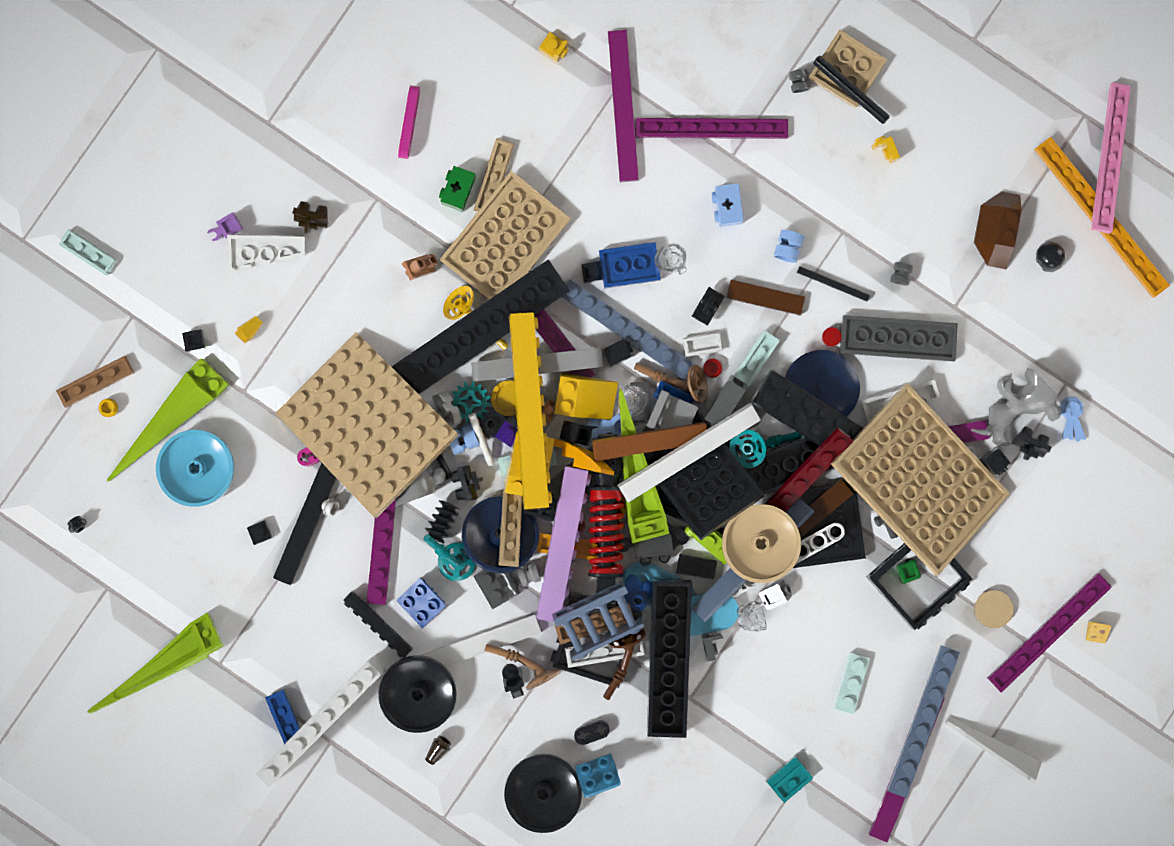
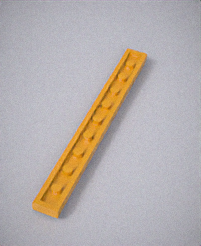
(1085, 198)

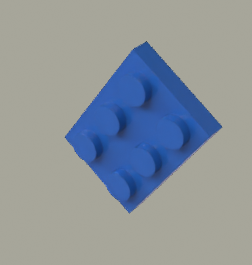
(629, 265)

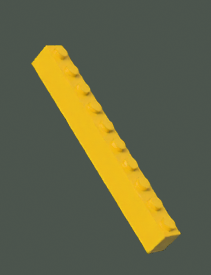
(528, 411)

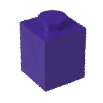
(507, 434)

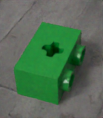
(465, 180)

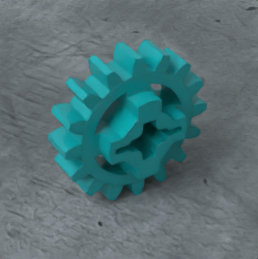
(471, 393)

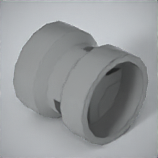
(528, 574)

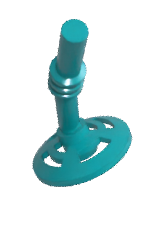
(754, 446)
(446, 558)

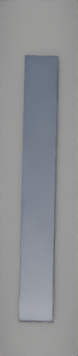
(730, 581)

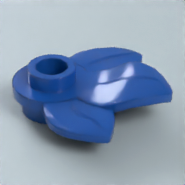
(637, 590)

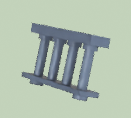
(581, 609)

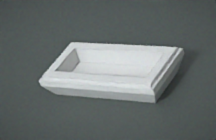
(703, 344)

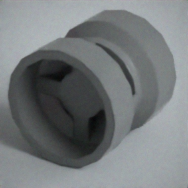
(799, 81)
(901, 273)

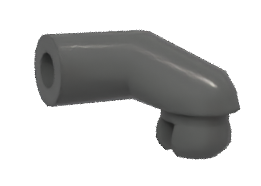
(879, 521)

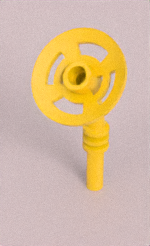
(463, 307)

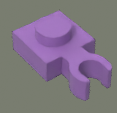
(227, 225)

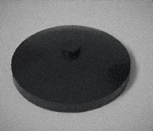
(417, 694)
(543, 793)

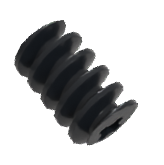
(442, 521)

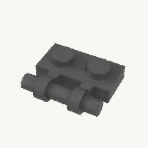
(492, 588)

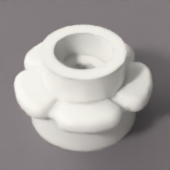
(330, 507)

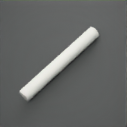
(481, 439)

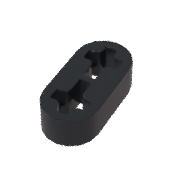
(590, 728)

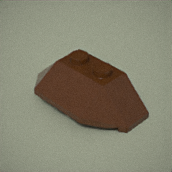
(998, 229)

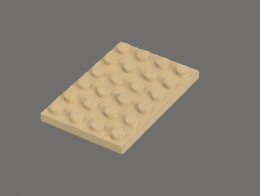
(505, 237)

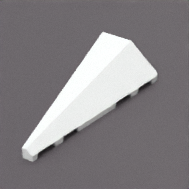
(1015, 759)

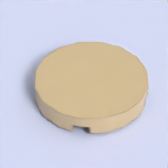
(993, 609)

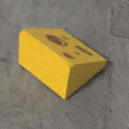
(1097, 632)

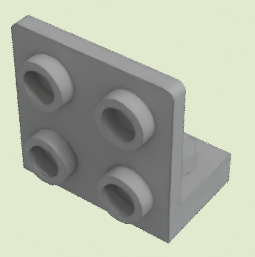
(671, 412)

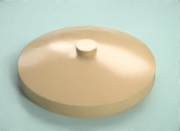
(761, 544)

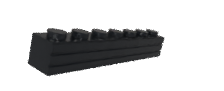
(377, 624)

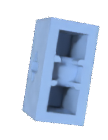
(732, 195)

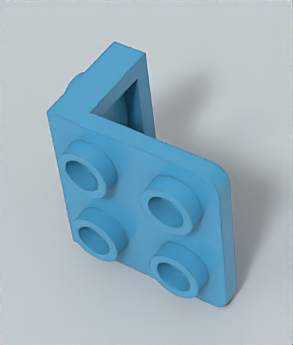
(598, 775)

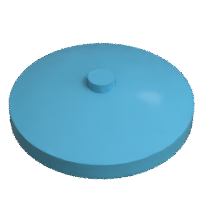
(195, 468)

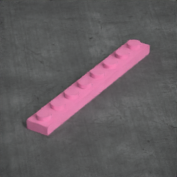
(1110, 158)

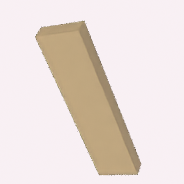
(495, 171)
(510, 530)

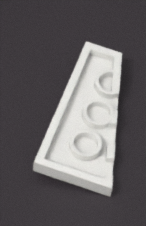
(260, 249)
(927, 391)

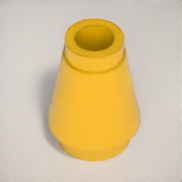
(248, 329)

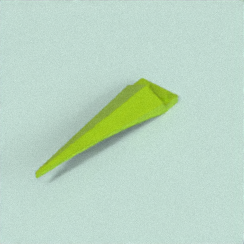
(192, 394)
(644, 513)
(186, 649)

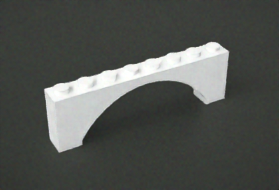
(320, 722)

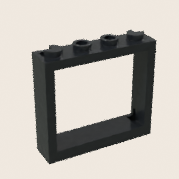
(935, 607)
(556, 655)

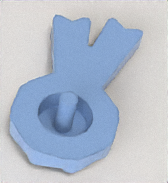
(1071, 410)
(605, 426)

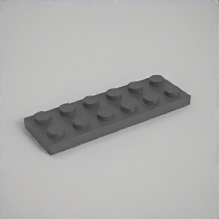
(898, 338)

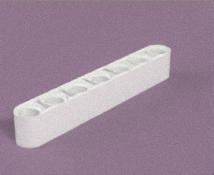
(811, 549)

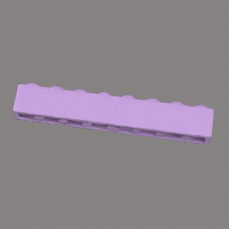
(562, 541)

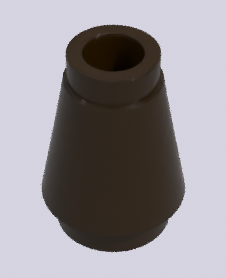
(438, 749)

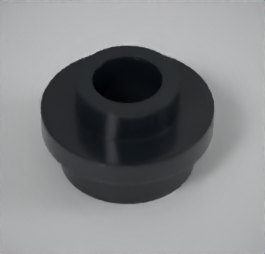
(76, 524)

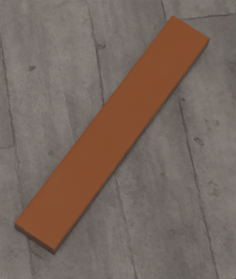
(645, 441)

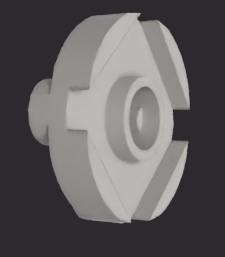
(446, 410)

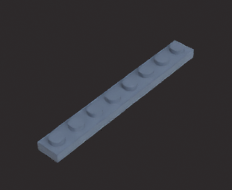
(627, 330)
(923, 721)

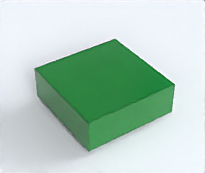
(908, 571)

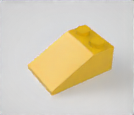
(585, 397)
(513, 478)

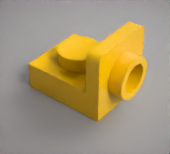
(554, 47)
(890, 151)

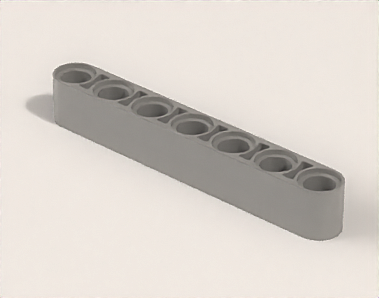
(549, 363)

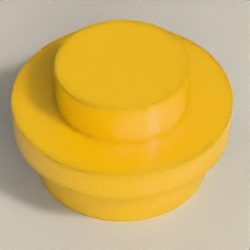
(108, 407)

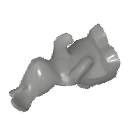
(1031, 399)
(421, 486)

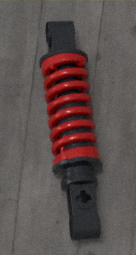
(608, 501)

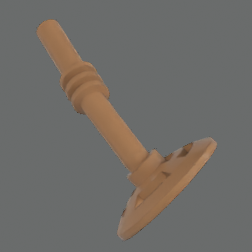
(692, 384)
(541, 675)

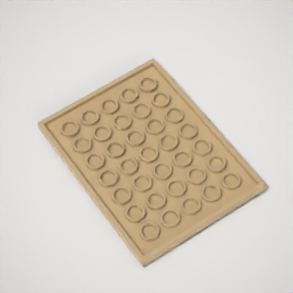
(366, 424)
(920, 479)

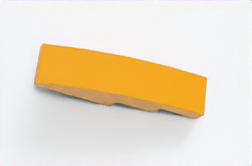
(582, 457)

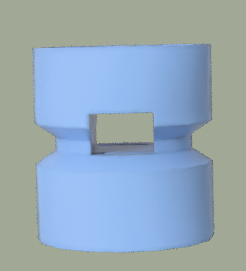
(788, 246)
(469, 437)

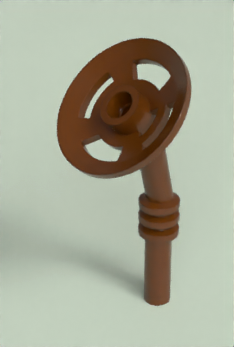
(628, 643)

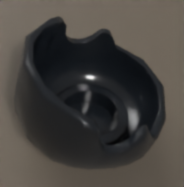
(1050, 256)

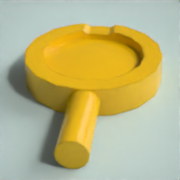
(504, 399)

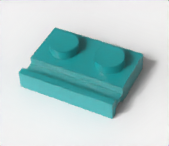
(789, 779)

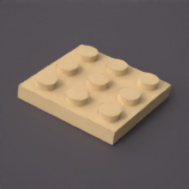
(853, 61)

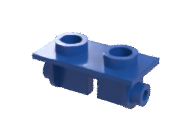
(673, 391)

